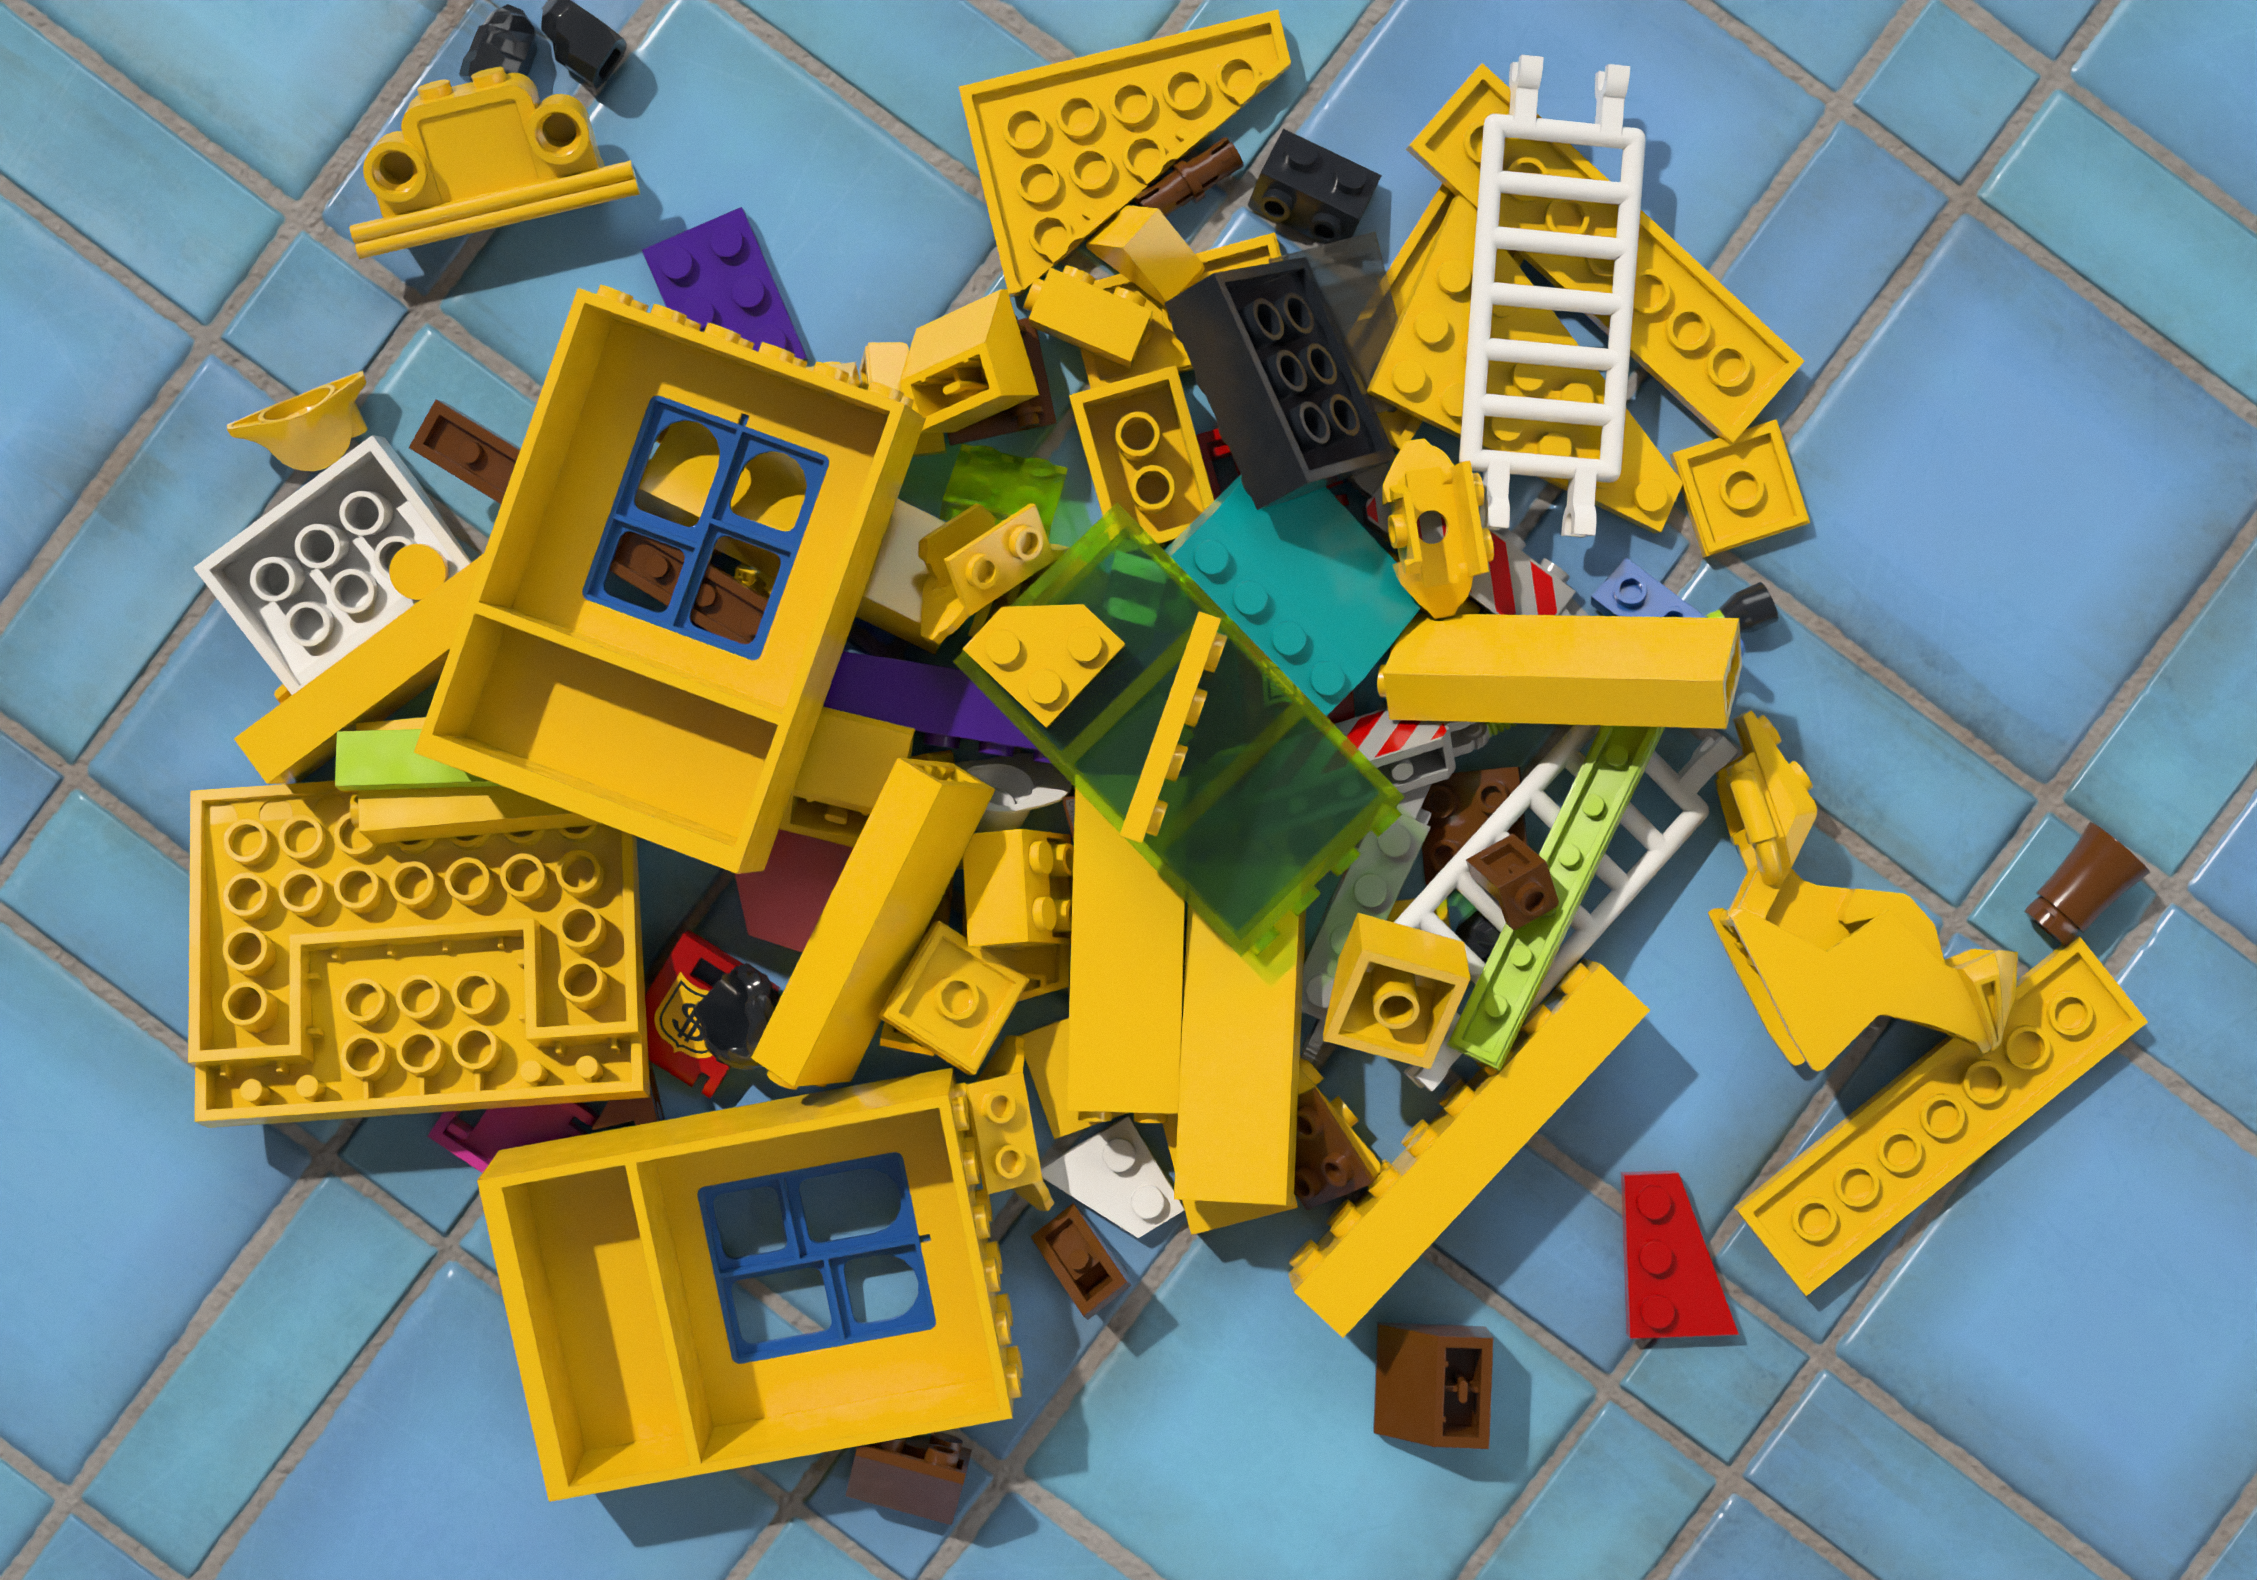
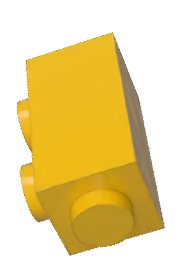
(1088, 316)

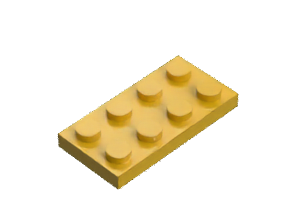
(1181, 708)

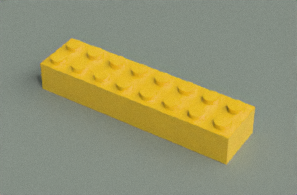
(1463, 1146)

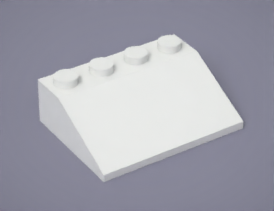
(316, 567)

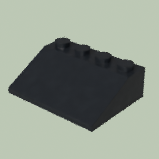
(1279, 380)

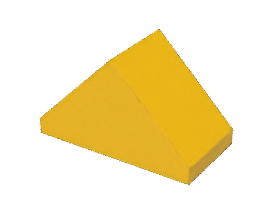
(1147, 252)

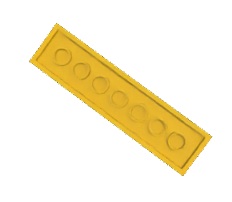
(1683, 318)
(1938, 1119)

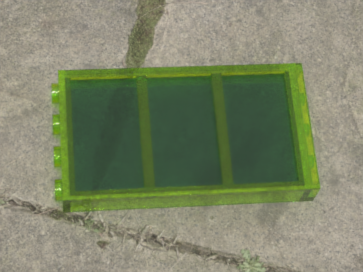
(1266, 779)

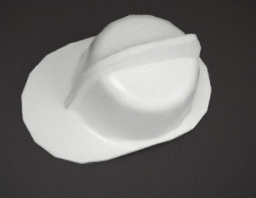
(1019, 787)

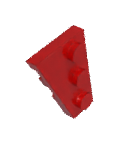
(1667, 1263)

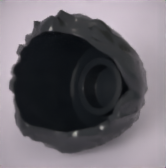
(737, 1015)

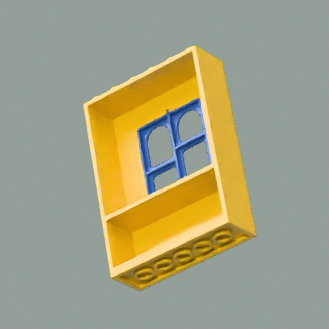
(639, 707)
(632, 1309)

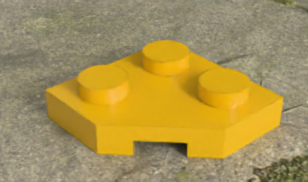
(1044, 654)

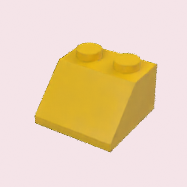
(1396, 991)

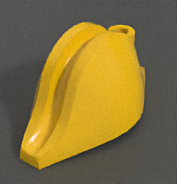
(309, 428)

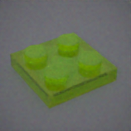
(1003, 485)

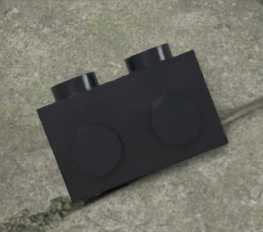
(1313, 189)

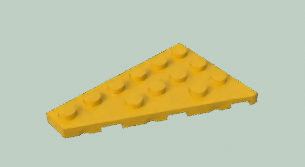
(1091, 132)
(1427, 368)

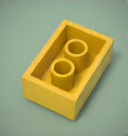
(1144, 451)

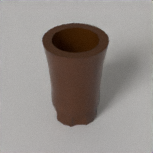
(2085, 885)

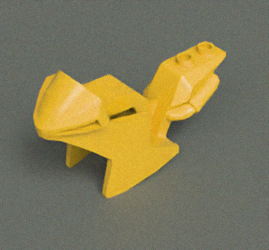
(1835, 956)

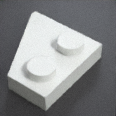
(1117, 1178)

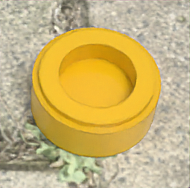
(418, 570)

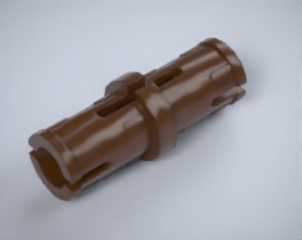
(1192, 178)

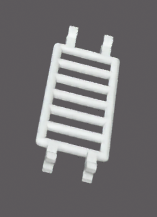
(1607, 132)
(1624, 887)

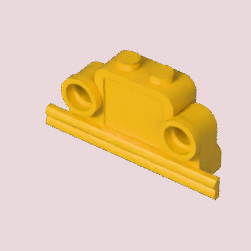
(483, 162)

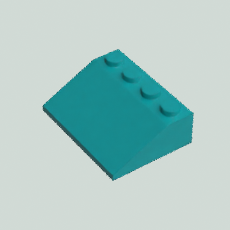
(1299, 586)

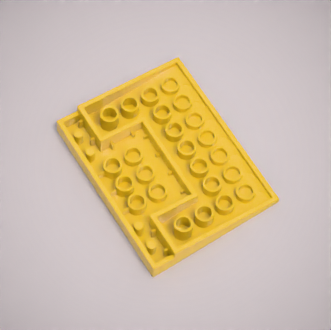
(407, 968)

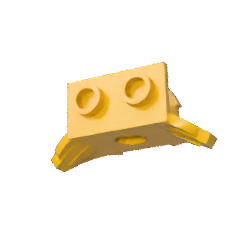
(1425, 481)
(978, 562)
(1004, 1127)

